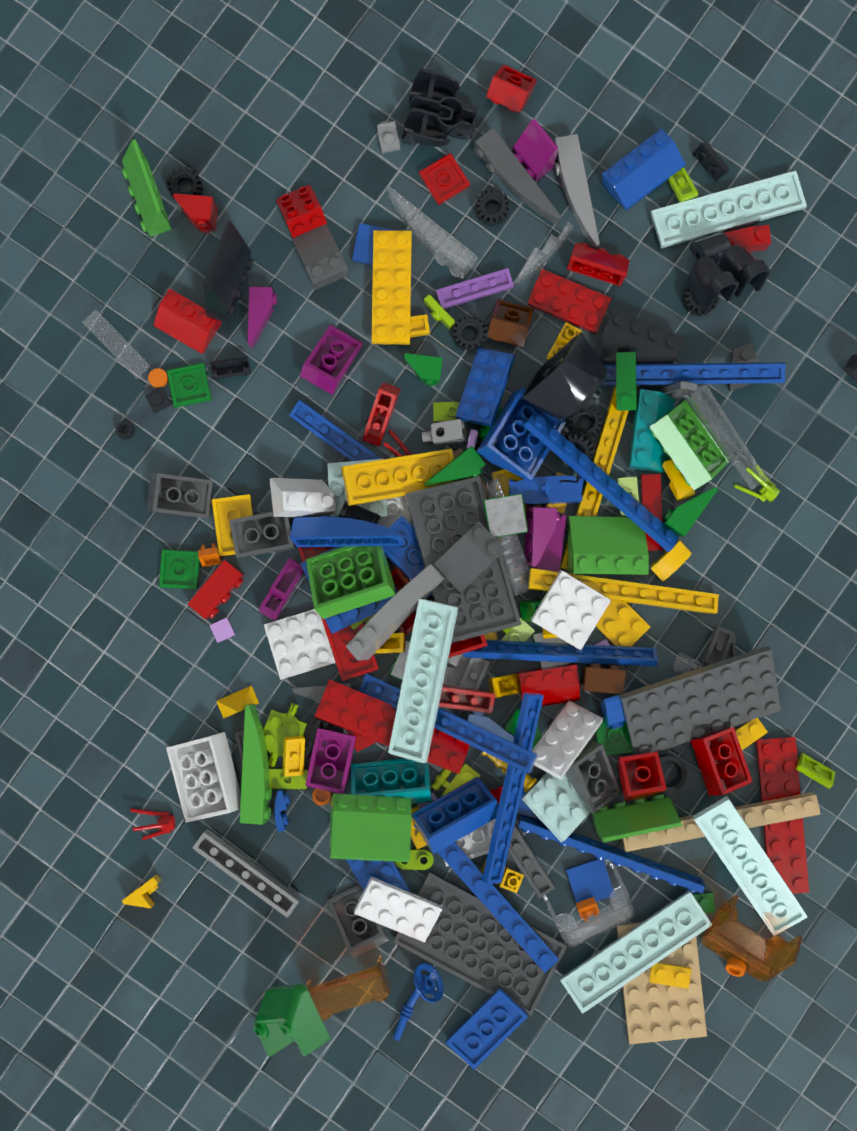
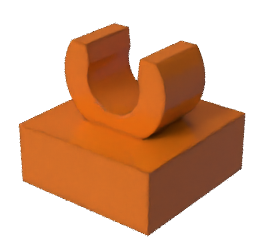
(209, 556)
(587, 908)

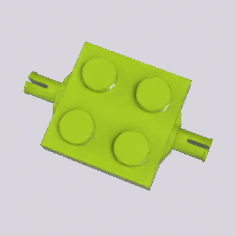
(280, 726)

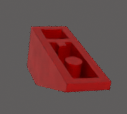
(751, 238)
(381, 413)

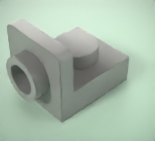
(388, 136)

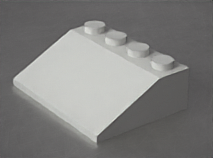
(205, 777)

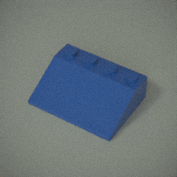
(511, 443)

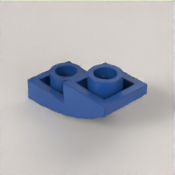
(281, 804)

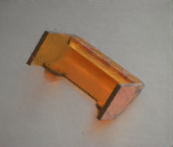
(734, 940)
(350, 990)

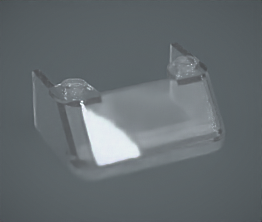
(619, 912)

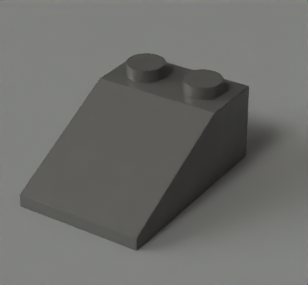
(320, 256)
(179, 495)
(261, 534)
(469, 557)
(593, 777)
(357, 932)

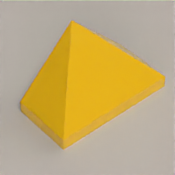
(394, 644)
(236, 702)

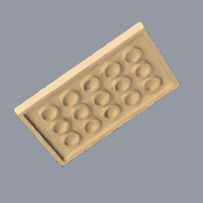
(665, 1011)

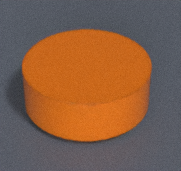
(158, 378)
(321, 797)
(735, 967)

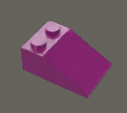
(535, 151)
(330, 359)
(541, 526)
(330, 761)

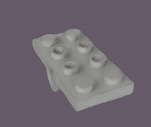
(465, 671)

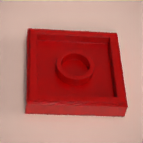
(444, 179)

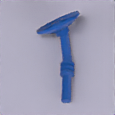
(424, 985)

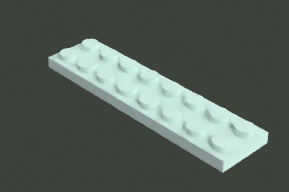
(728, 209)
(423, 680)
(750, 866)
(635, 951)

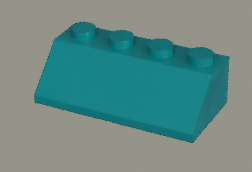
(646, 450)
(392, 779)

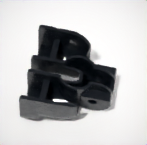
(437, 92)
(739, 269)

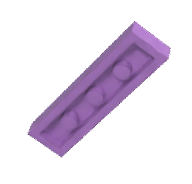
(474, 288)

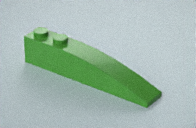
(255, 772)

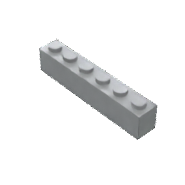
(247, 873)

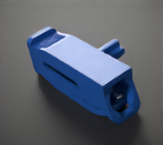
(548, 490)

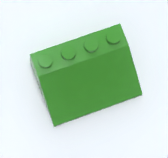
(145, 191)
(689, 445)
(606, 546)
(349, 579)
(635, 818)
(370, 827)

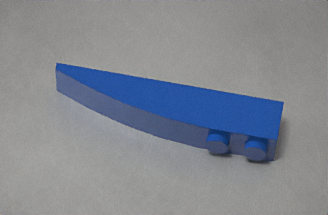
(341, 532)

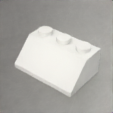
(301, 498)

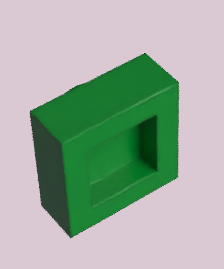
(705, 901)

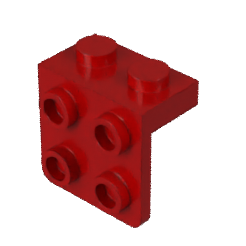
(301, 211)

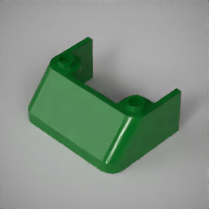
(289, 1014)

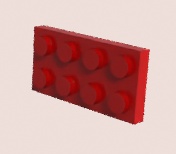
(569, 301)

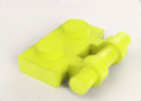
(466, 774)

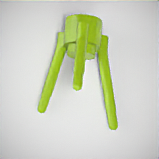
(768, 490)

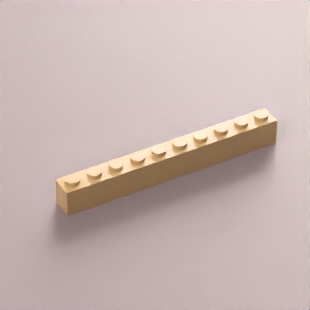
(753, 815)

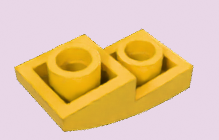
(566, 334)
(677, 484)
(671, 561)
(511, 879)

